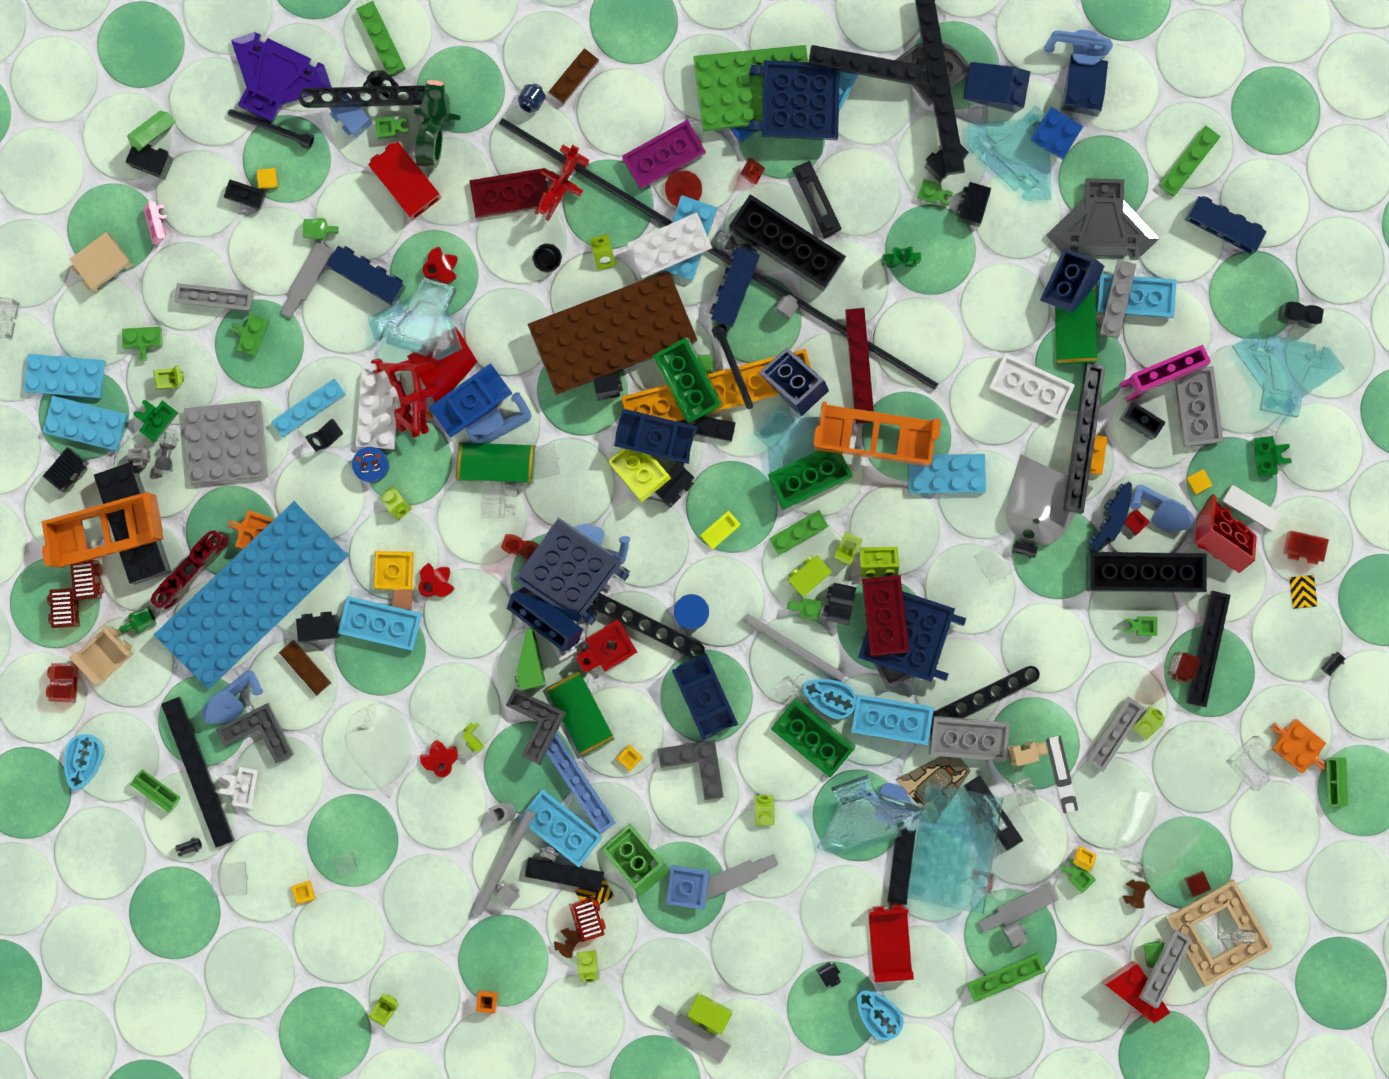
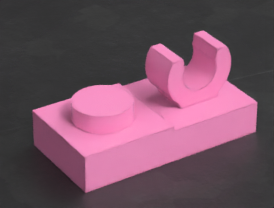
(153, 218)

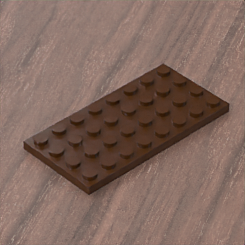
(611, 332)

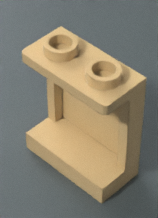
(100, 261)
(102, 655)

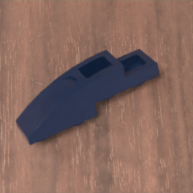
(1117, 512)

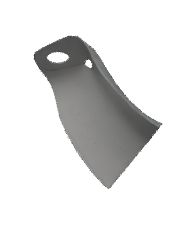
(1039, 495)

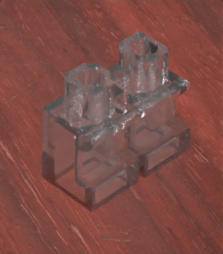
(499, 491)

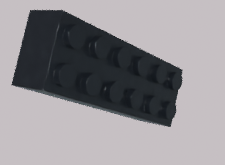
(787, 243)
(143, 561)
(1146, 572)

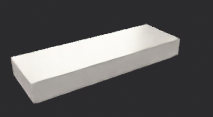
(1251, 508)

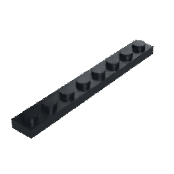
(1084, 438)
(198, 772)

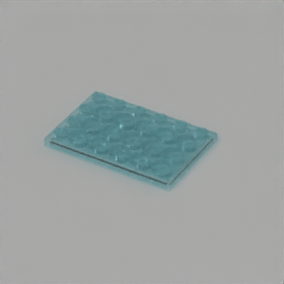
(955, 848)

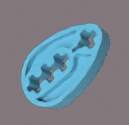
(828, 708)
(72, 755)
(889, 1010)

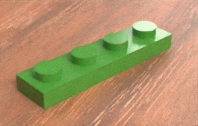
(380, 38)
(1189, 161)
(1005, 977)

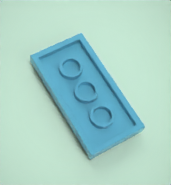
(707, 214)
(1147, 296)
(64, 376)
(85, 423)
(949, 475)
(380, 623)
(892, 719)
(562, 828)

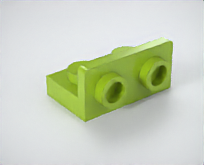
(878, 561)

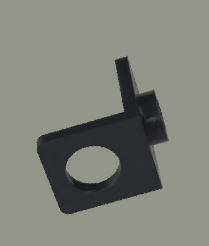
(376, 78)
(326, 435)

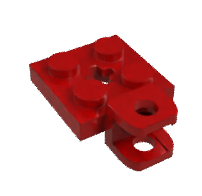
(600, 654)

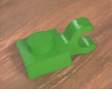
(808, 608)

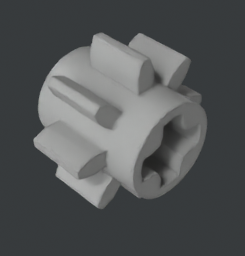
(139, 456)

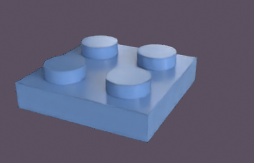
(688, 887)

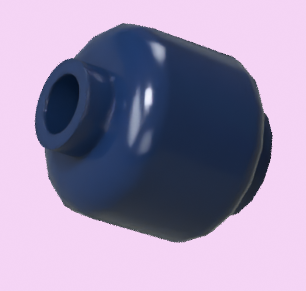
(531, 98)

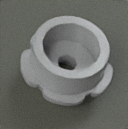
(549, 853)

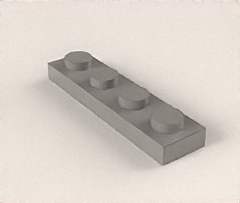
(214, 297)
(1117, 299)
(1115, 734)
(1165, 968)

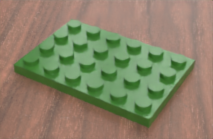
(728, 92)

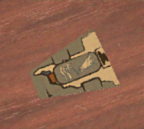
(941, 771)

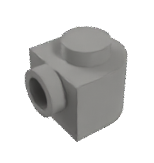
(787, 306)
(502, 813)
(507, 893)
(1015, 934)

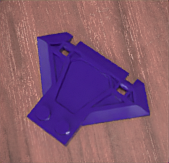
(274, 75)

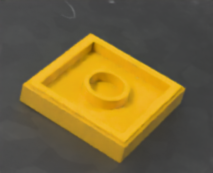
(393, 570)

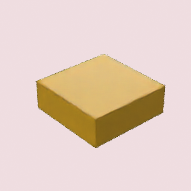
(267, 178)
(1199, 482)
(629, 757)
(1084, 858)
(303, 892)

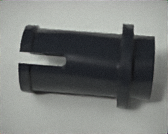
(1025, 549)
(1333, 663)
(189, 846)

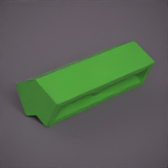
(150, 130)
(1337, 781)
(155, 791)

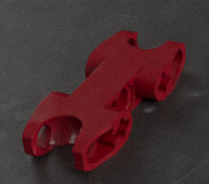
(179, 582)

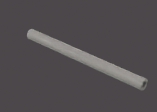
(793, 647)
(504, 862)

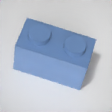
(352, 118)

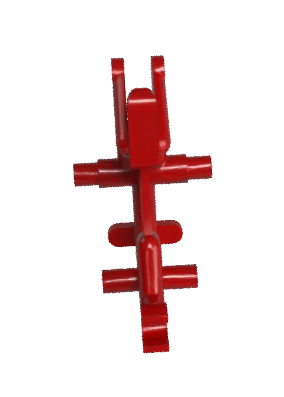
(561, 184)
(417, 398)

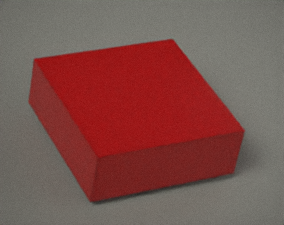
(1136, 521)

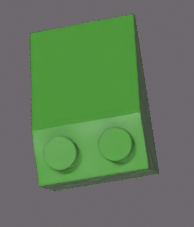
(530, 668)
(635, 859)

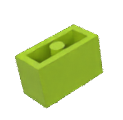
(809, 576)
(709, 1014)

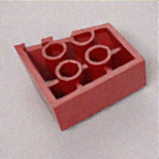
(447, 371)
(1224, 536)

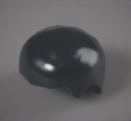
(547, 257)

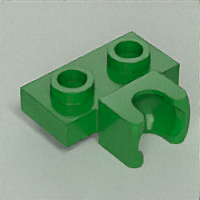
(901, 256)
(155, 419)
(1269, 455)

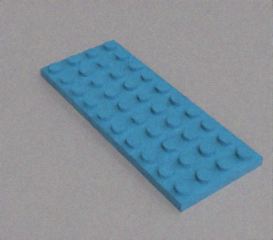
(251, 595)

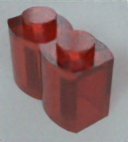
(516, 546)
(1305, 546)
(62, 682)

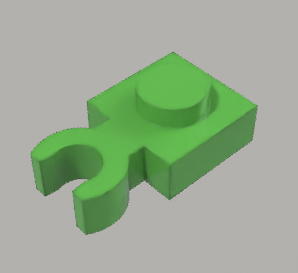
(387, 127)
(931, 192)
(1144, 626)
(1080, 878)

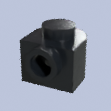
(829, 974)

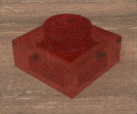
(752, 171)
(1197, 883)

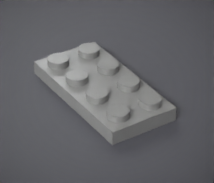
(1199, 408)
(969, 738)

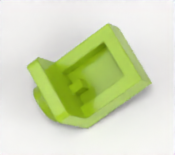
(168, 378)
(395, 503)
(847, 548)
(1149, 722)
(473, 742)
(764, 810)
(588, 966)
(384, 1009)

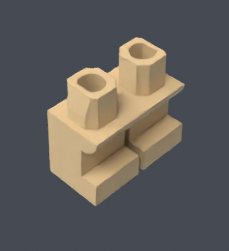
(1026, 755)

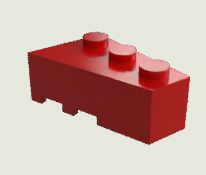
(1128, 985)

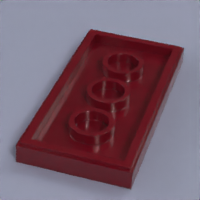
(507, 193)
(885, 615)

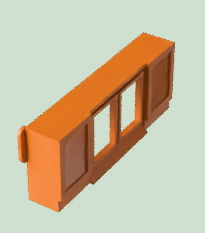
(914, 440)
(66, 536)

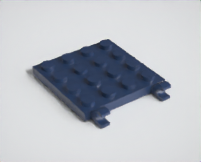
(797, 101)
(569, 570)
(926, 633)

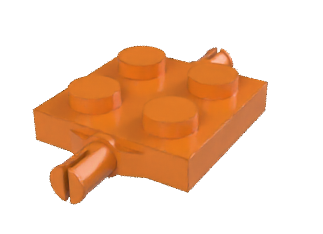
(250, 527)
(1298, 746)

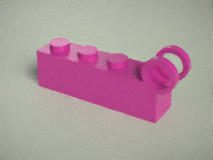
(1166, 371)

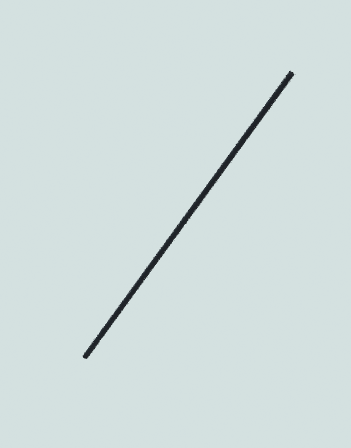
(714, 251)

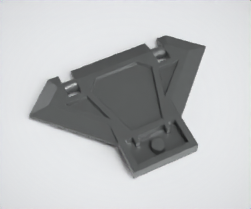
(1103, 223)

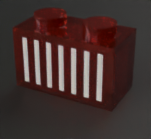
(86, 580)
(63, 609)
(1183, 667)
(587, 919)

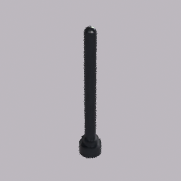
(305, 140)
(720, 332)

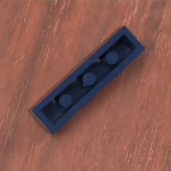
(1225, 224)
(365, 275)
(735, 286)
(544, 619)

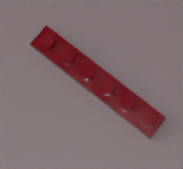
(859, 360)

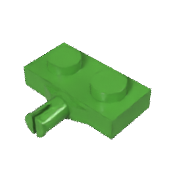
(251, 334)
(142, 339)

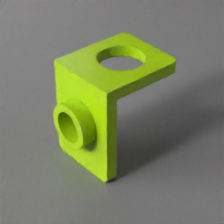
(601, 247)

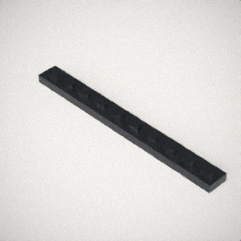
(940, 87)

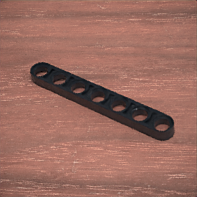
(357, 101)
(654, 625)
(986, 693)

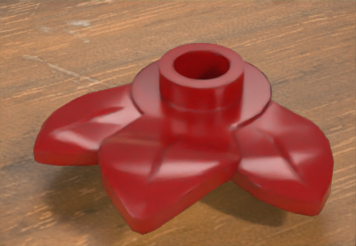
(443, 264)
(437, 579)
(437, 756)

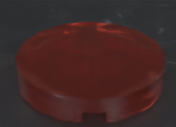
(684, 184)

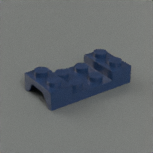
(654, 435)
(704, 696)

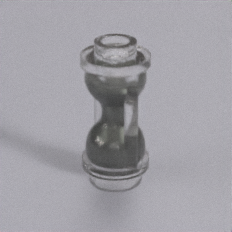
(727, 241)
(163, 463)

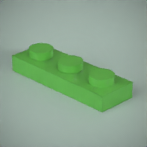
(798, 532)

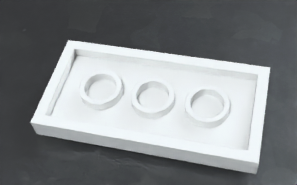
(669, 245)
(1031, 386)
(376, 411)

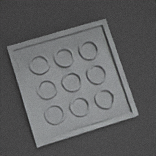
(225, 442)

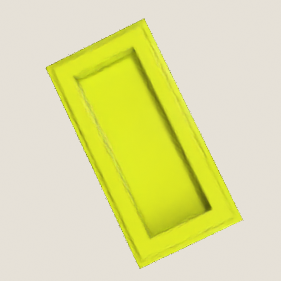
(720, 530)

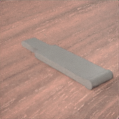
(307, 278)
(738, 875)
(1019, 907)
(693, 1034)

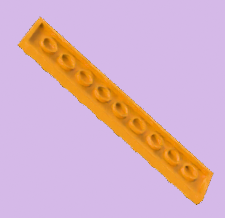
(661, 402)

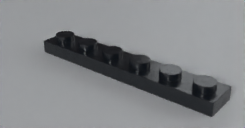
(865, 65)
(1208, 648)

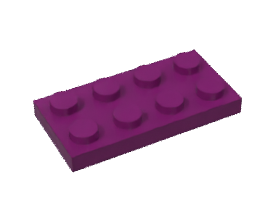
(663, 154)

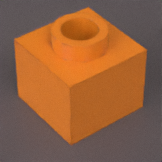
(482, 1006)

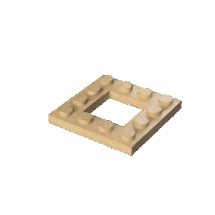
(1223, 897)

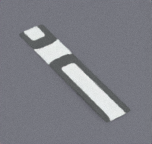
(1062, 774)

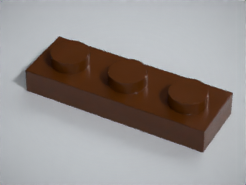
(574, 76)
(305, 667)

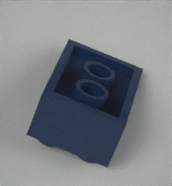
(997, 86)
(1085, 88)
(1071, 280)
(794, 381)

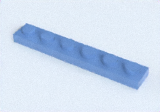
(579, 785)

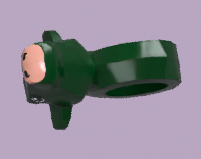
(435, 112)

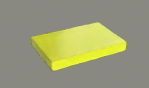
(639, 472)

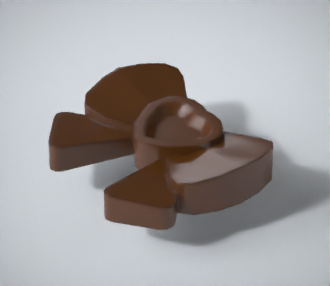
(1137, 900)
(572, 939)

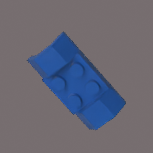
(470, 400)

